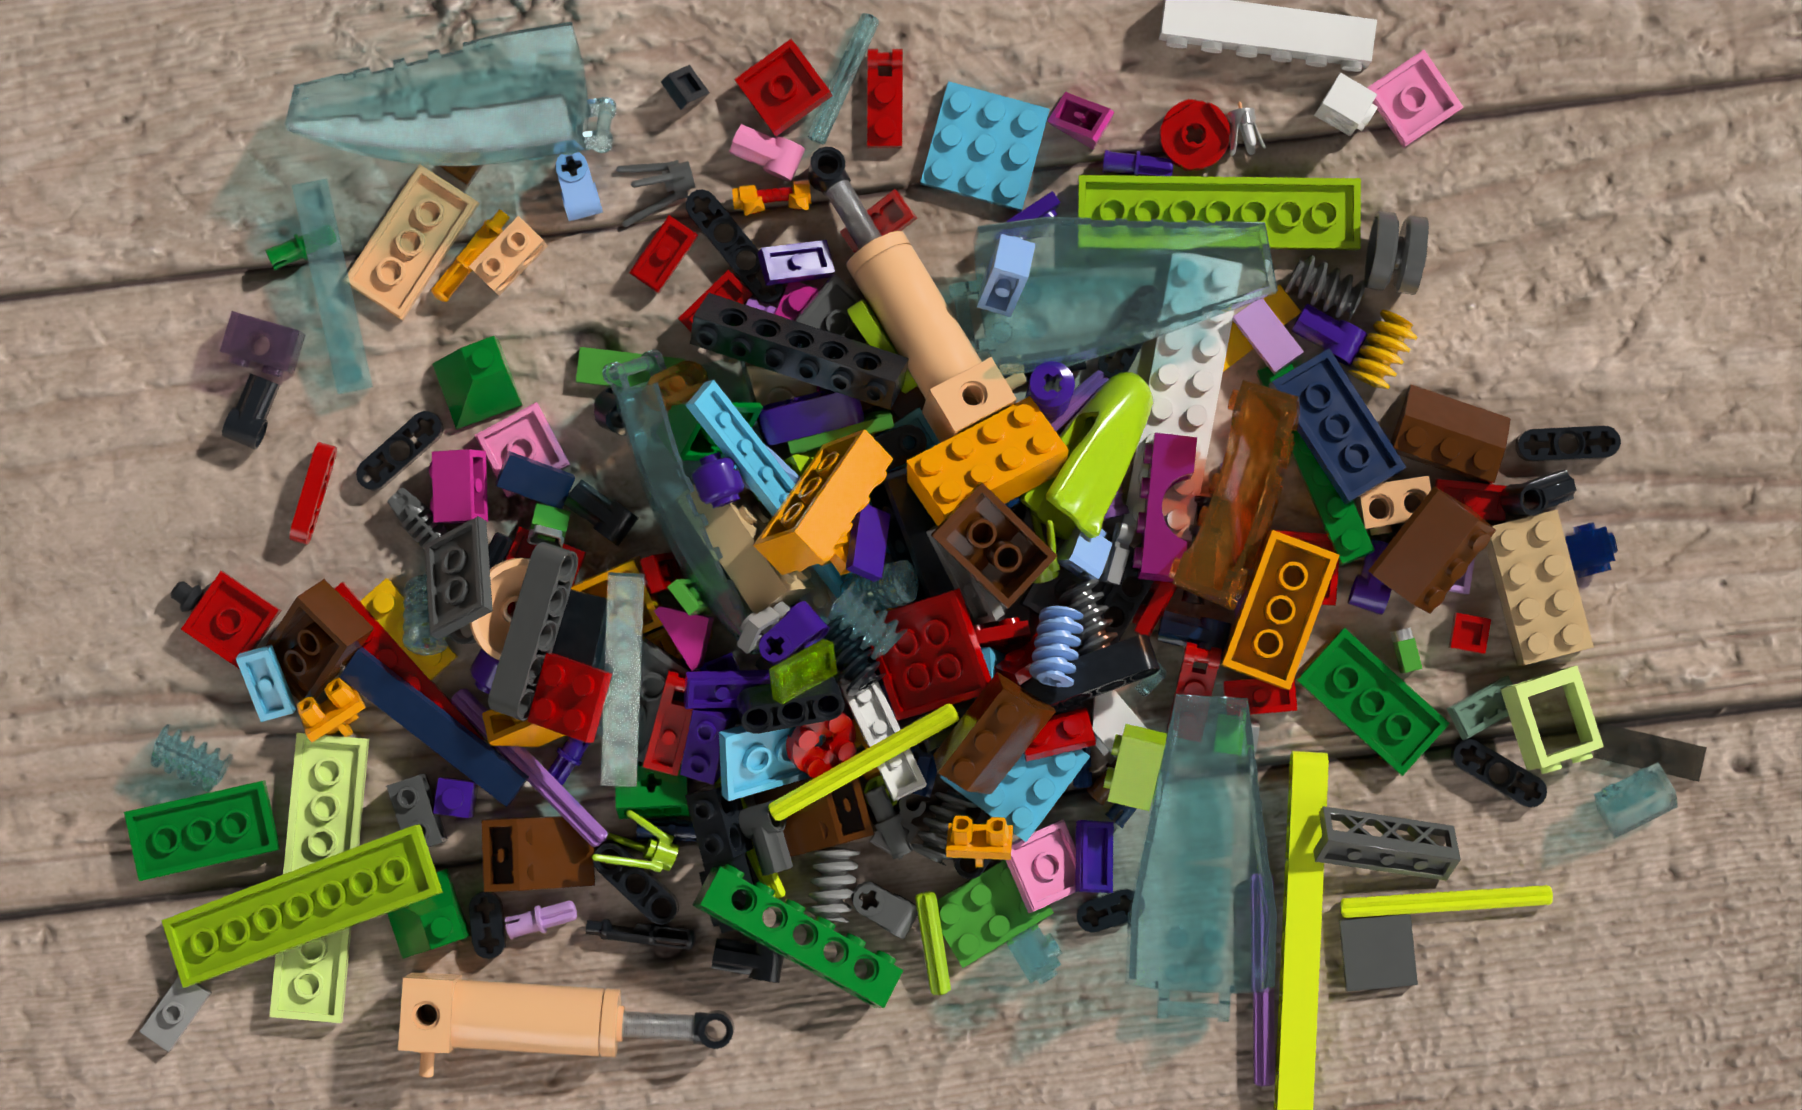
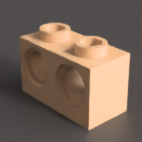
(508, 255)
(1393, 497)

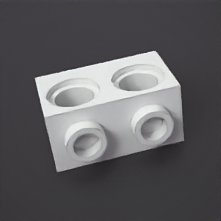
(1347, 105)

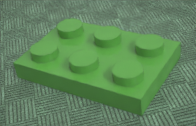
(985, 914)

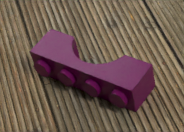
(1170, 462)

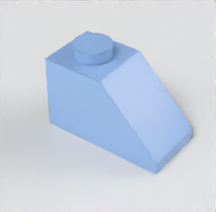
(1084, 555)

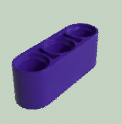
(808, 416)

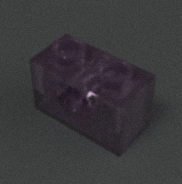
(246, 330)

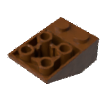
(826, 822)
(534, 855)

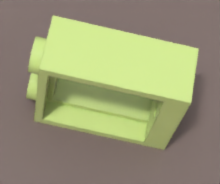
(1526, 728)

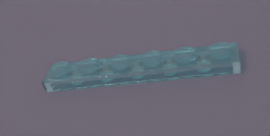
(332, 286)
(622, 659)

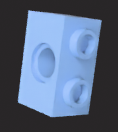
(1006, 275)

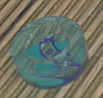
(1147, 684)

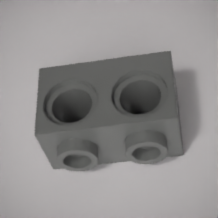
(415, 806)

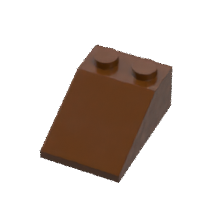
(994, 545)
(317, 639)

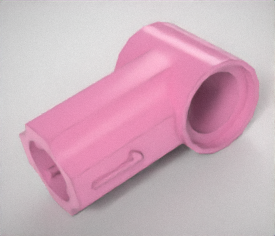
(776, 155)

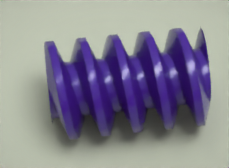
(1051, 388)

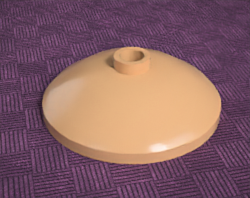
(506, 585)

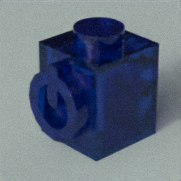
(1591, 549)

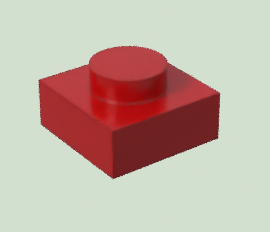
(1469, 633)

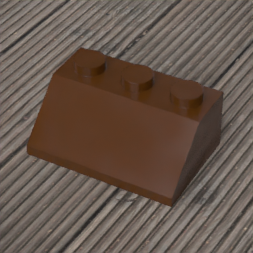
(1451, 435)
(1432, 550)
(991, 736)

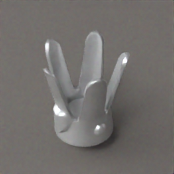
(1245, 121)

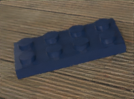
(1339, 427)

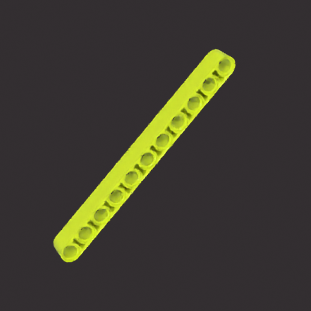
(1300, 933)

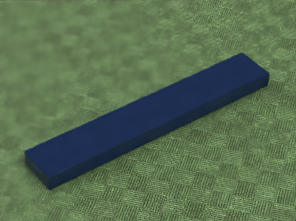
(434, 726)

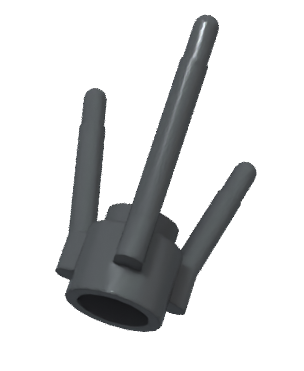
(675, 176)

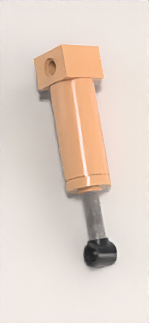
(914, 314)
(532, 1019)

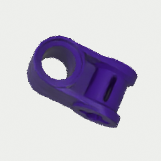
(794, 633)

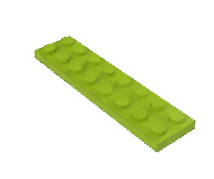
(1295, 210)
(302, 906)

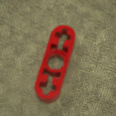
(313, 493)

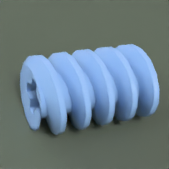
(1054, 646)

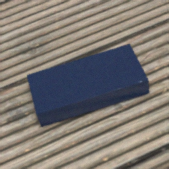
(535, 480)

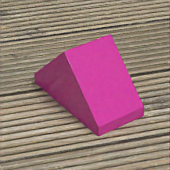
(1081, 119)
(688, 633)

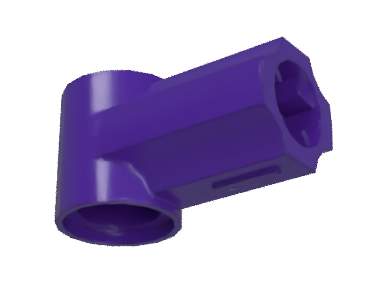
(1328, 333)
(1367, 590)

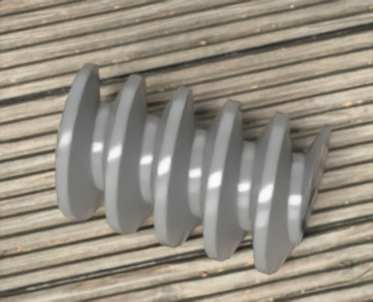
(832, 883)

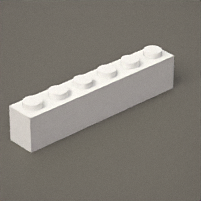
(1270, 31)

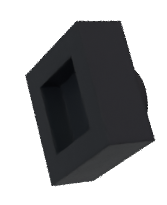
(685, 87)

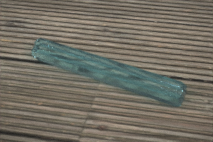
(843, 78)

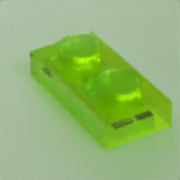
(803, 671)

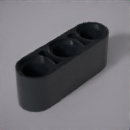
(805, 710)
(644, 900)

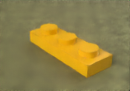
(387, 607)

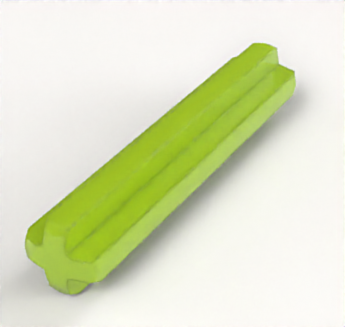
(933, 943)

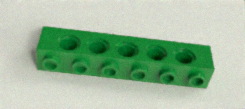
(716, 901)

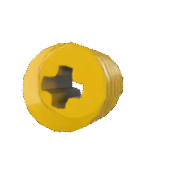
(1383, 350)

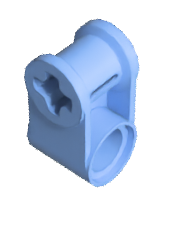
(578, 191)

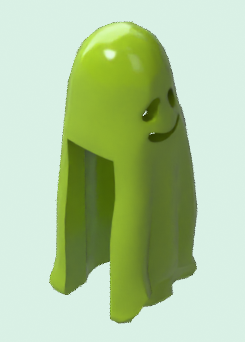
(1099, 453)

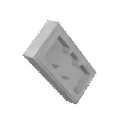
(174, 1014)

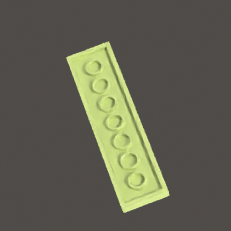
(321, 823)

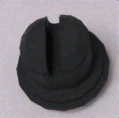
(186, 595)

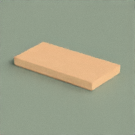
(411, 242)

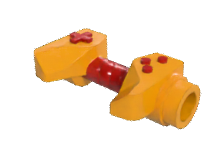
(753, 200)

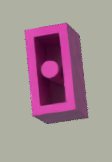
(458, 486)

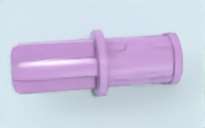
(540, 919)

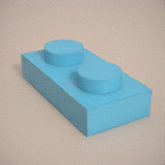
(266, 683)

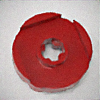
(1174, 131)
(834, 751)

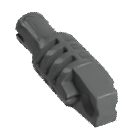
(415, 517)

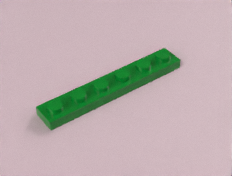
(1339, 520)

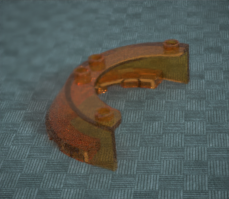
(1242, 497)

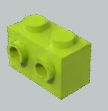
(1136, 767)

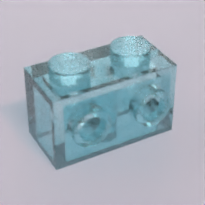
(1636, 800)
(1036, 954)

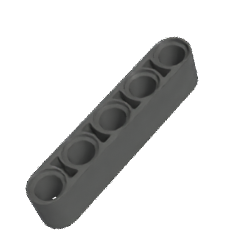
(533, 629)

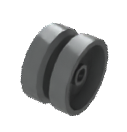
(1397, 252)

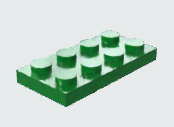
(1372, 701)
(202, 830)

